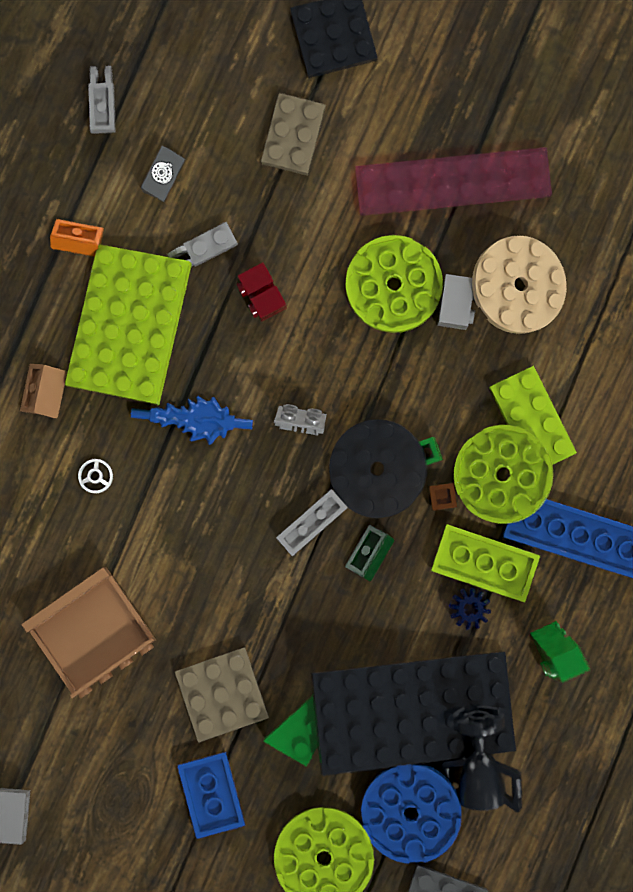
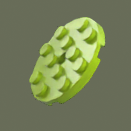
(400, 259)
(528, 481)
(326, 831)

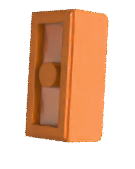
(76, 237)

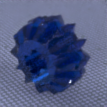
(469, 600)

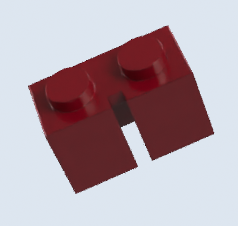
(261, 292)

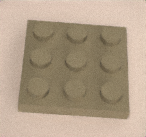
(221, 694)

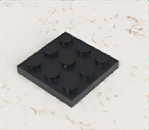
(333, 35)

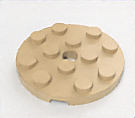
(496, 291)

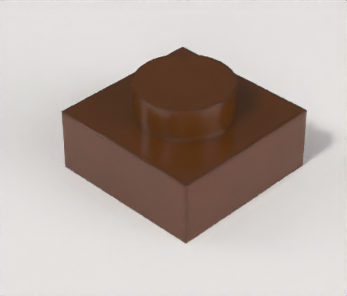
(442, 496)

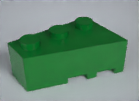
(559, 654)
(296, 734)

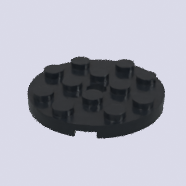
(403, 468)

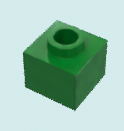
(432, 444)

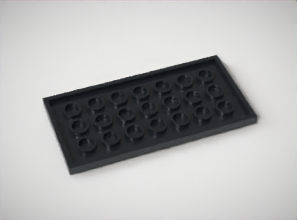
(406, 711)

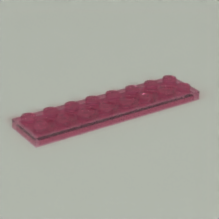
(453, 181)

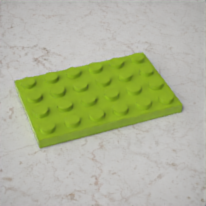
(128, 324)

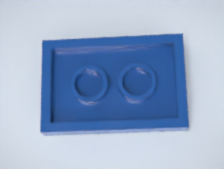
(211, 795)

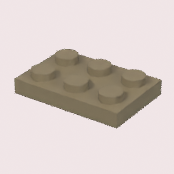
(293, 134)

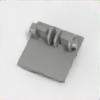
(291, 416)

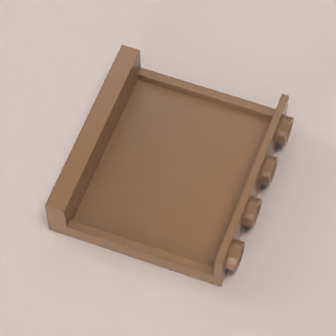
(90, 632)

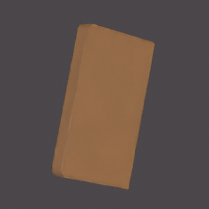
(43, 390)

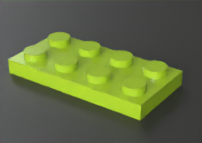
(528, 406)
(485, 563)

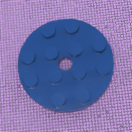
(415, 838)

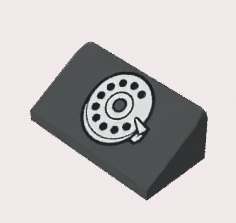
(162, 174)

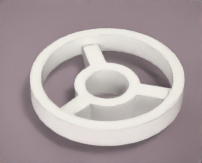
(96, 464)

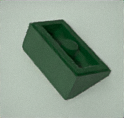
(370, 553)

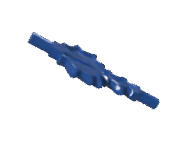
(202, 419)

